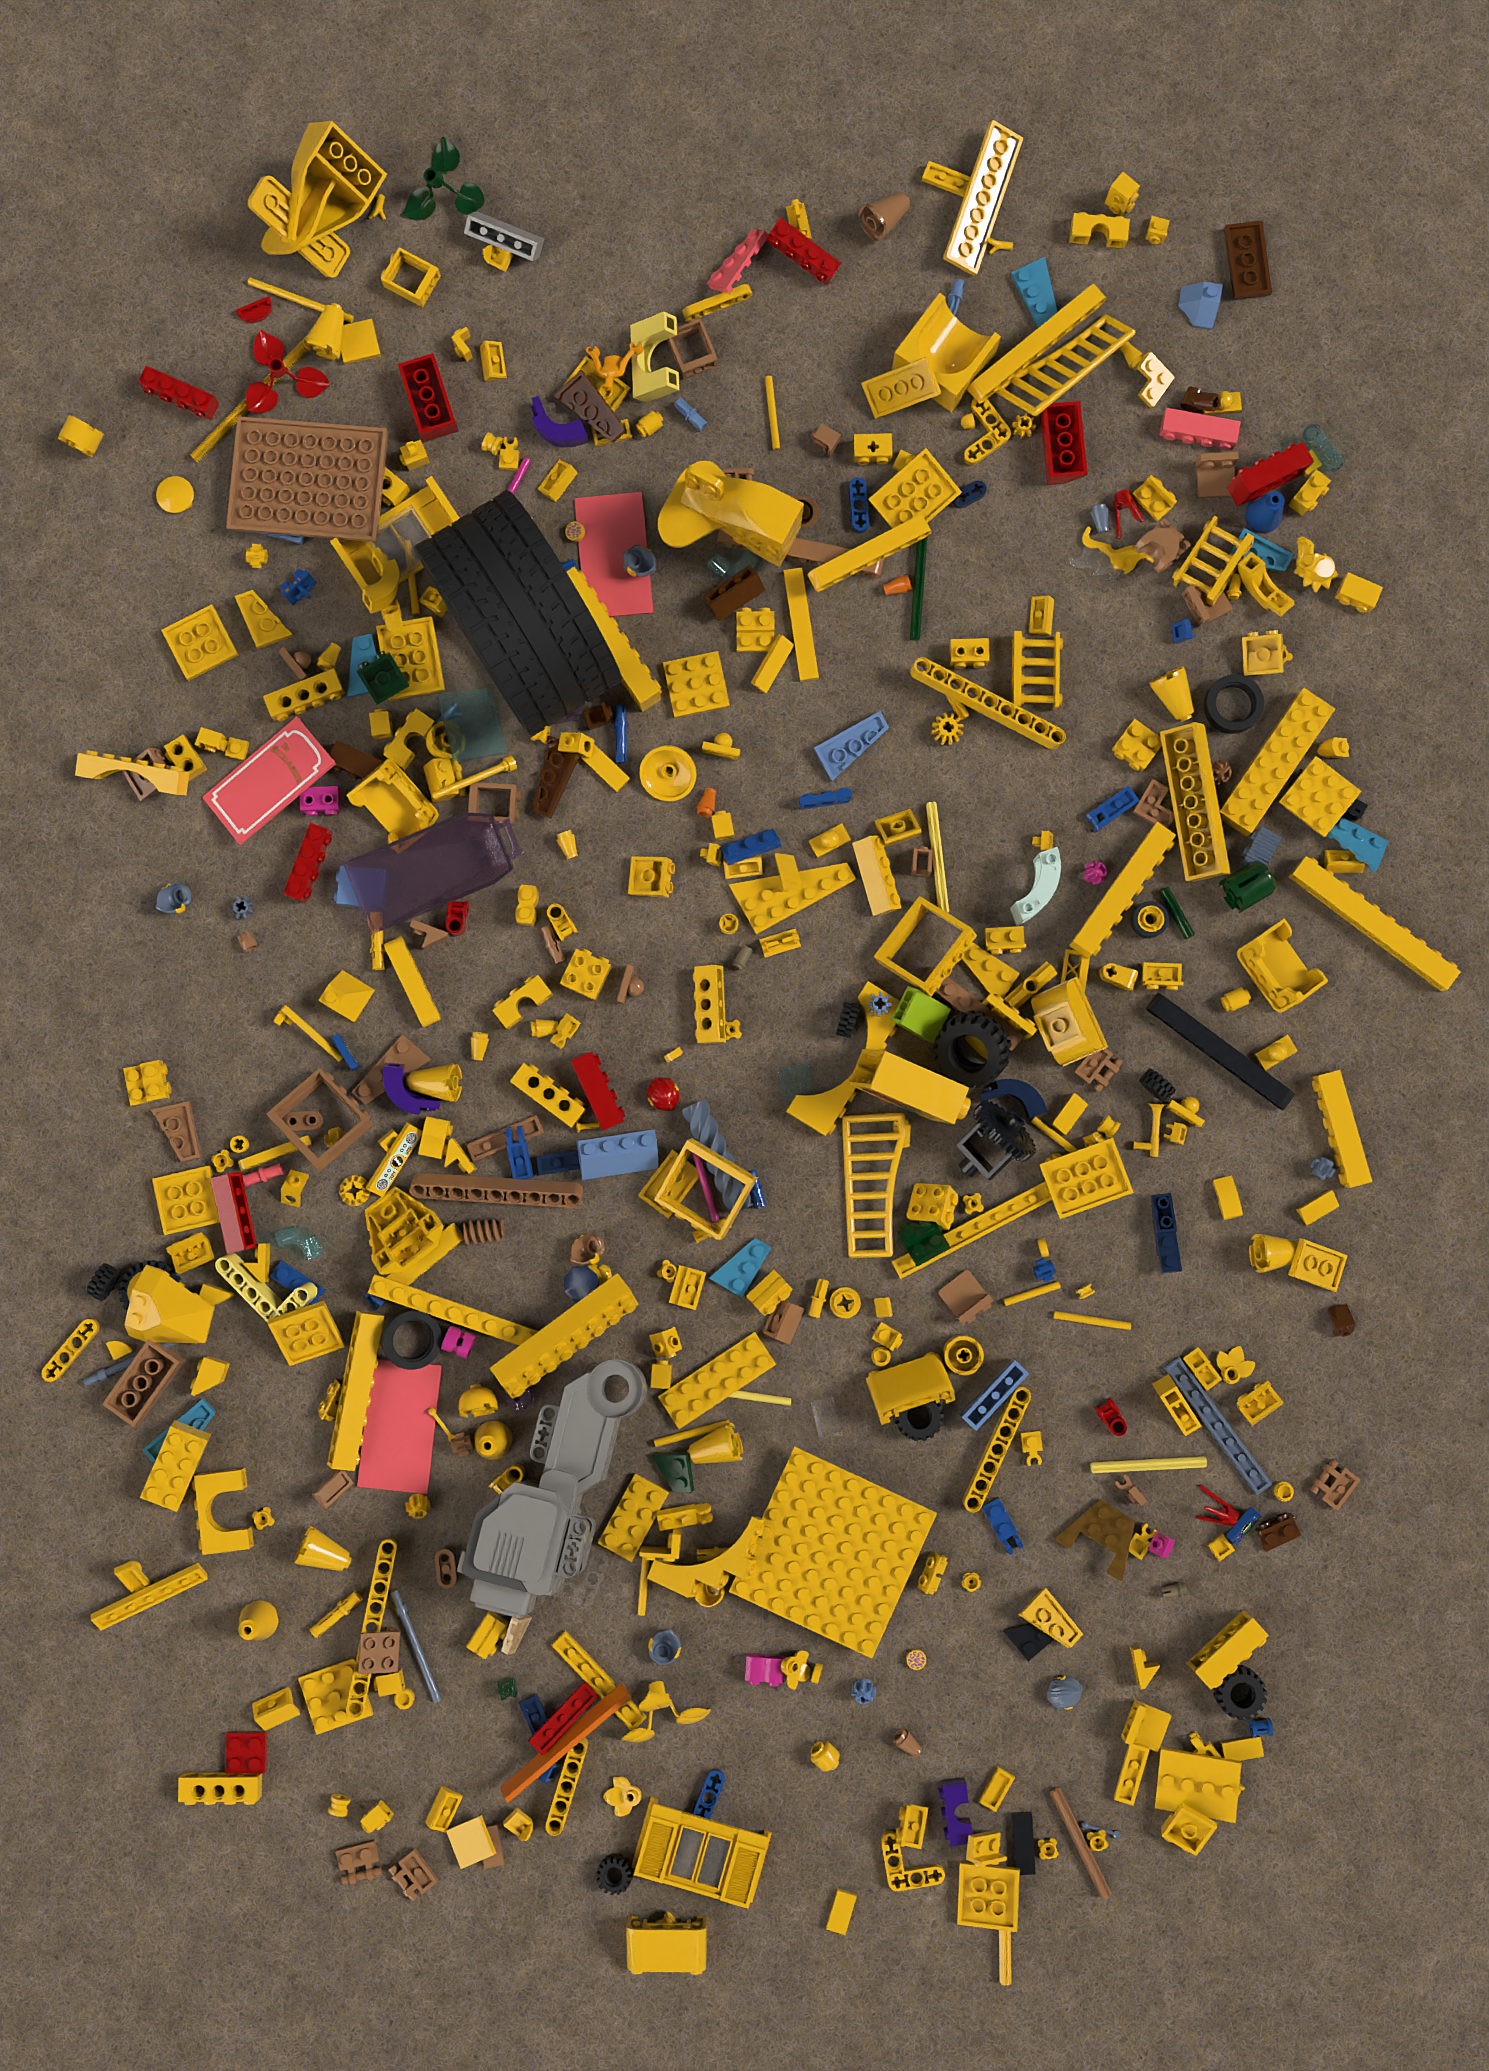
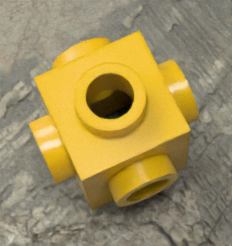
(666, 1343)

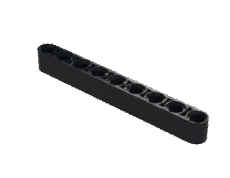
(1220, 1051)

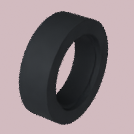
(1243, 683)
(424, 1358)

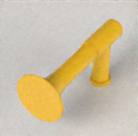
(1153, 1146)

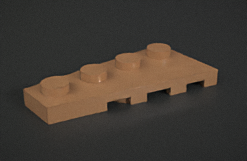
(401, 1052)

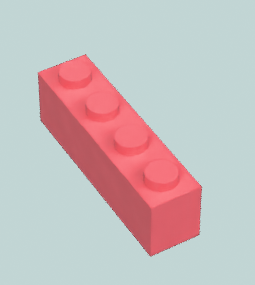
(1200, 429)

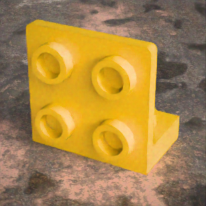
(667, 1553)
(1145, 1725)

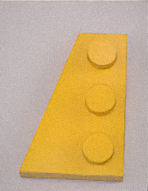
(261, 622)
(989, 970)
(1051, 1618)

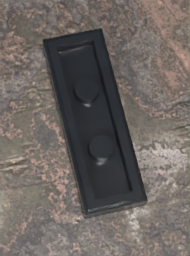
(1023, 1842)

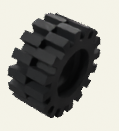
(847, 1020)
(1157, 1085)
(103, 1281)
(606, 1882)

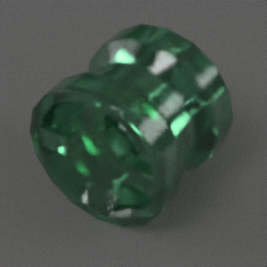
(507, 1688)

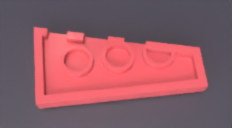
(732, 266)

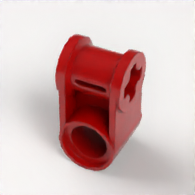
(457, 912)
(1111, 1416)

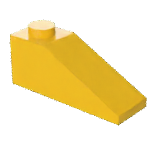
(1176, 1405)

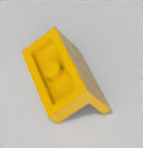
(275, 1709)

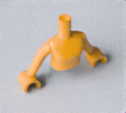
(614, 365)

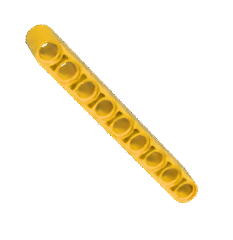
(1036, 343)
(997, 703)
(372, 1616)

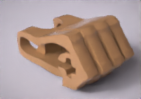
(1163, 545)

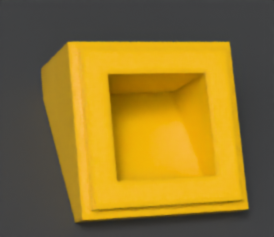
(883, 1307)

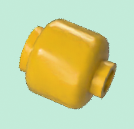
(825, 1756)

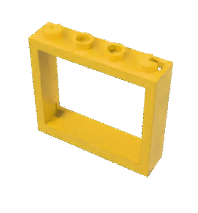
(903, 931)
(722, 1163)

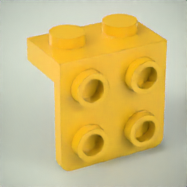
(933, 1204)

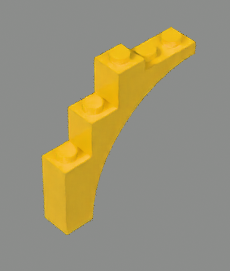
(714, 1573)

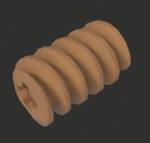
(484, 1231)

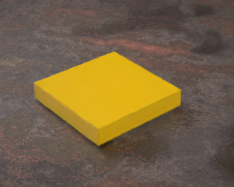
(359, 342)
(471, 1842)

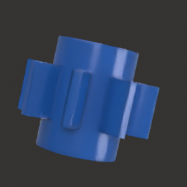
(1044, 1270)

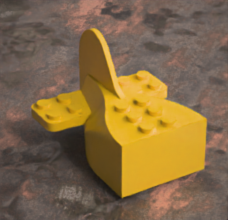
(330, 189)
(744, 509)

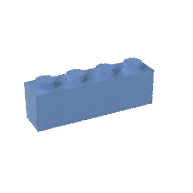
(994, 1394)

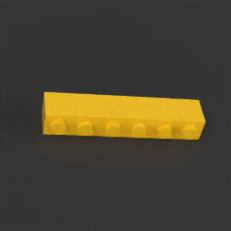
(1342, 1129)

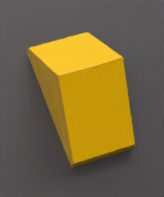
(215, 1294)

